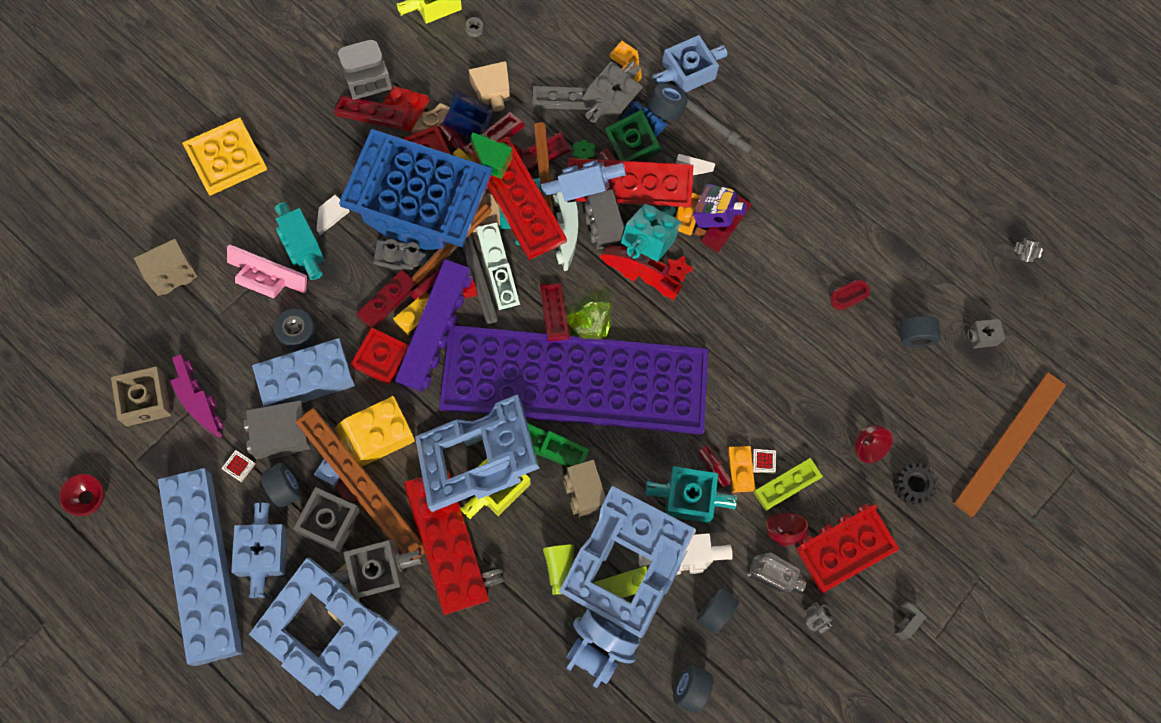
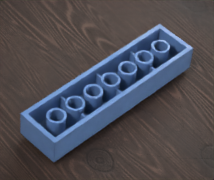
(199, 567)

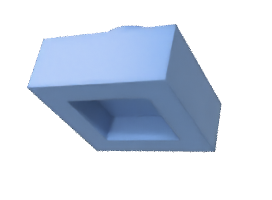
(327, 474)

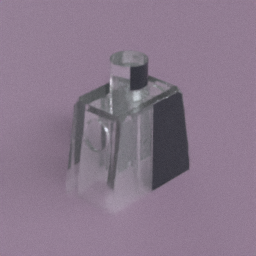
(776, 573)

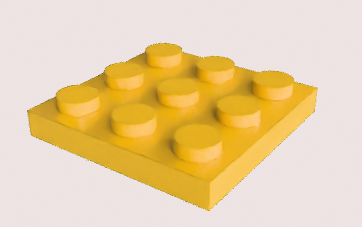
(224, 156)

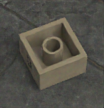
(166, 267)
(141, 396)
(585, 489)

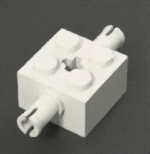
(699, 555)

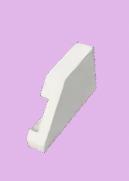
(700, 166)
(329, 214)

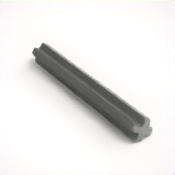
(478, 277)

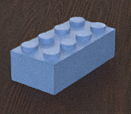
(304, 374)

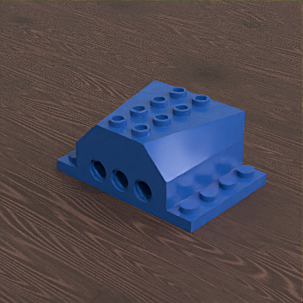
(415, 191)

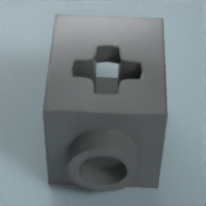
(986, 333)

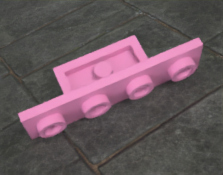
(264, 274)

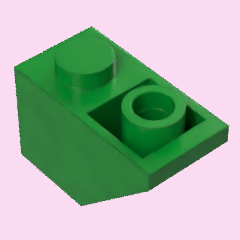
(492, 154)

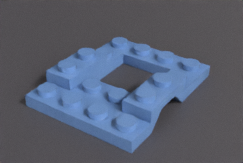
(506, 446)
(646, 533)
(349, 653)

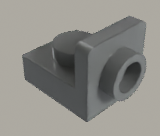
(910, 624)

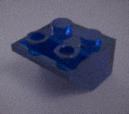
(467, 115)

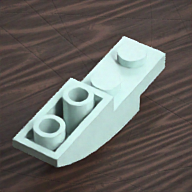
(568, 221)
(497, 266)

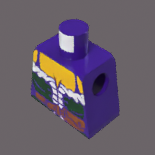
(717, 207)

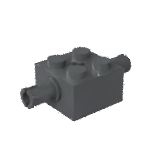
(612, 92)
(390, 565)

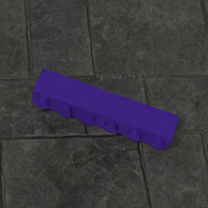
(434, 326)

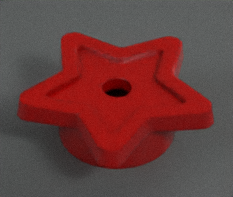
(678, 274)

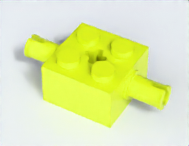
(430, 9)
(497, 501)

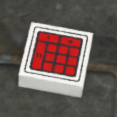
(764, 461)
(238, 466)

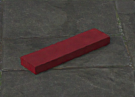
(373, 112)

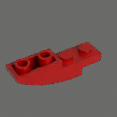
(649, 270)

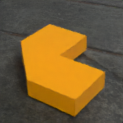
(624, 55)

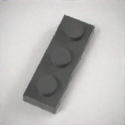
(559, 98)

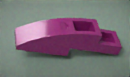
(193, 399)

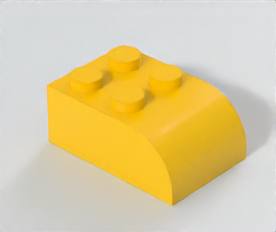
(375, 432)

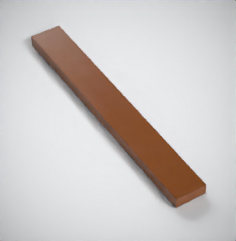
(1009, 445)
(359, 482)

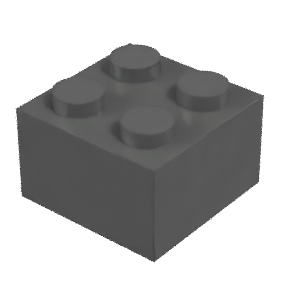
(604, 219)
(327, 519)

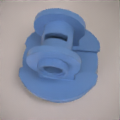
(607, 635)

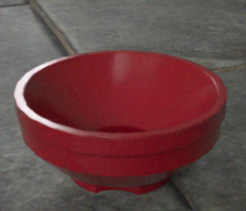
(876, 446)
(74, 488)
(787, 528)

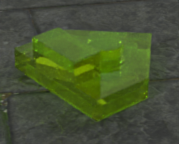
(591, 321)

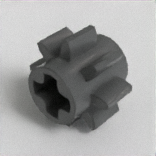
(1028, 249)
(819, 618)

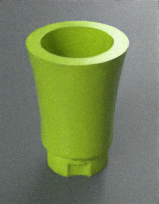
(559, 562)

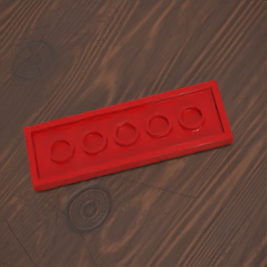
(648, 182)
(525, 208)
(447, 551)

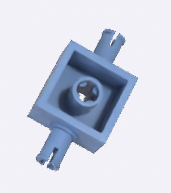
(690, 64)
(583, 181)
(249, 540)

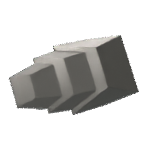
(398, 255)

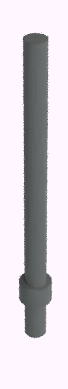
(733, 137)

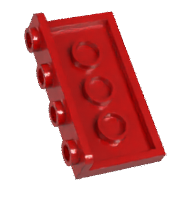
(846, 547)

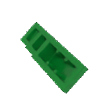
(556, 447)

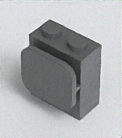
(364, 69)
(275, 432)

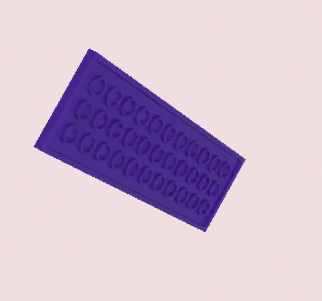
(576, 379)

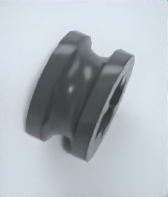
(472, 31)
(493, 577)

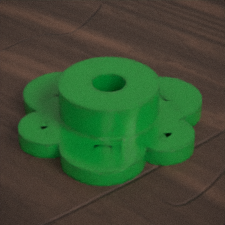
(583, 146)

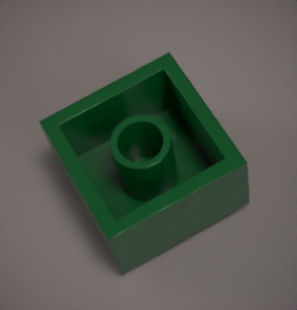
(633, 138)

